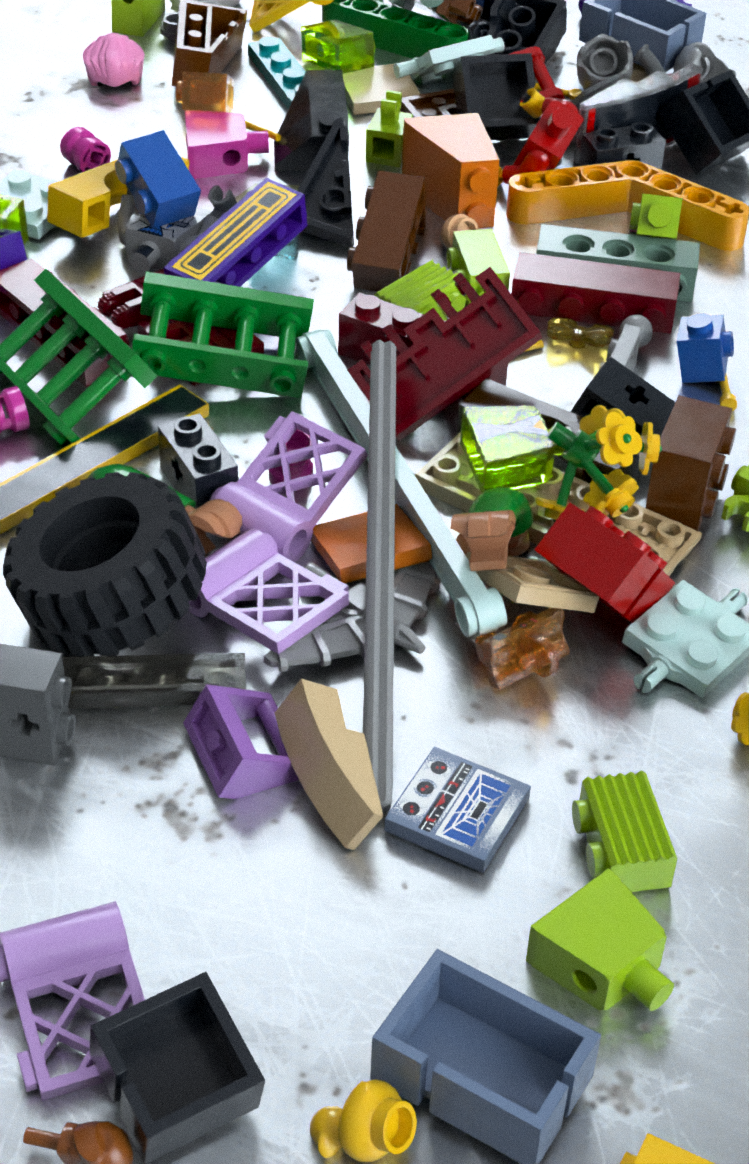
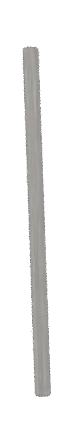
(380, 570)

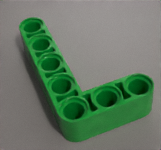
(395, 27)

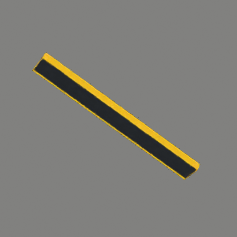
(108, 445)

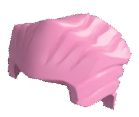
(113, 60)

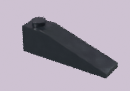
(528, 24)
(309, 119)

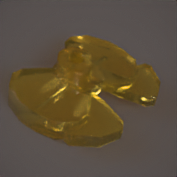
(579, 336)

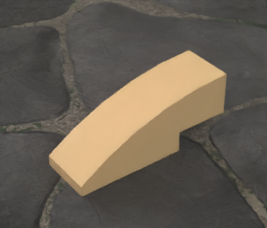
(330, 761)

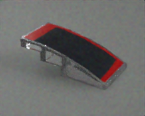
(635, 102)

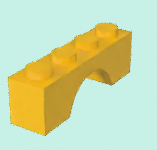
(84, 200)

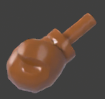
(85, 1143)

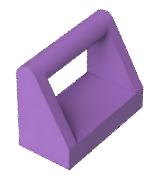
(226, 747)

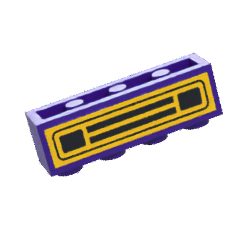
(244, 236)

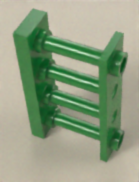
(230, 308)
(99, 343)

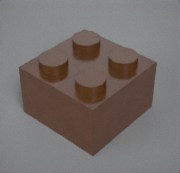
(691, 462)

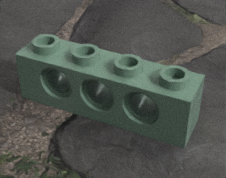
(624, 250)

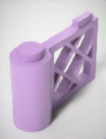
(280, 516)
(240, 574)
(55, 958)

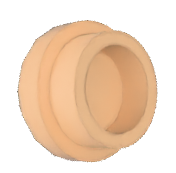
(456, 223)

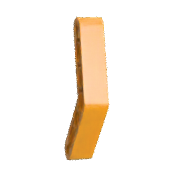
(614, 188)

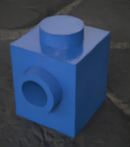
(704, 348)

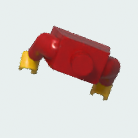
(548, 138)

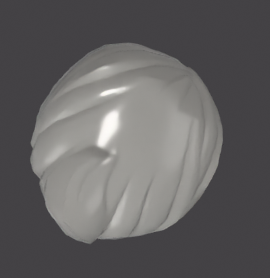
(603, 58)

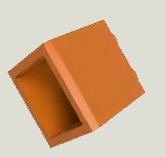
(456, 165)

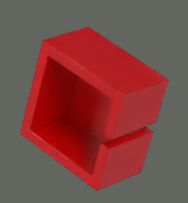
(606, 561)

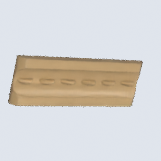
(452, 481)

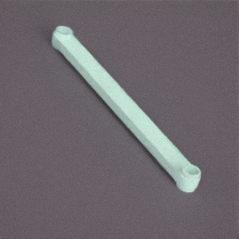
(476, 607)

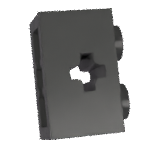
(34, 705)

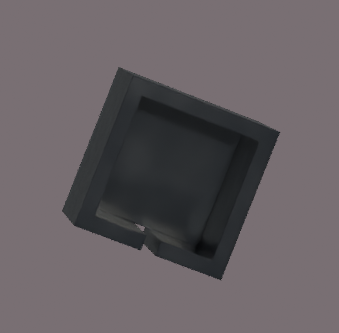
(493, 90)
(709, 121)
(176, 1067)

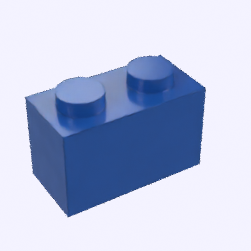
(157, 179)

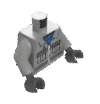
(157, 246)

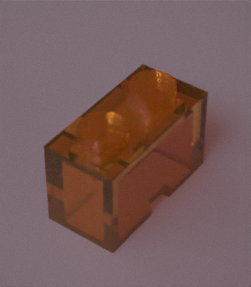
(205, 92)

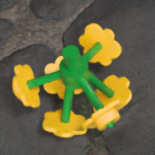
(617, 442)

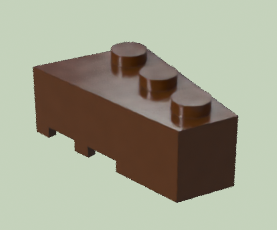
(206, 37)
(388, 230)

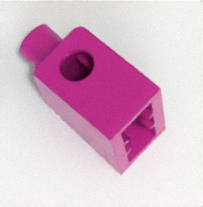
(220, 143)

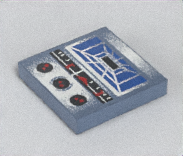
(457, 809)

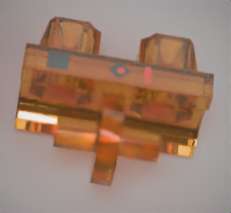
(527, 647)

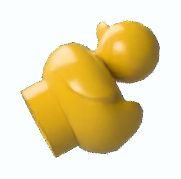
(368, 1125)

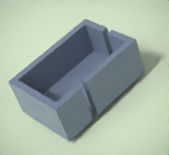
(659, 23)
(485, 1057)

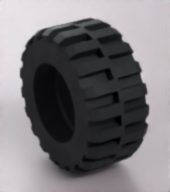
(105, 565)

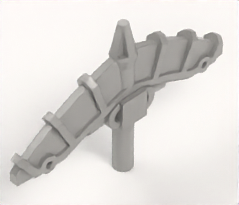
(345, 631)

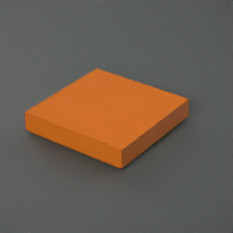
(344, 544)

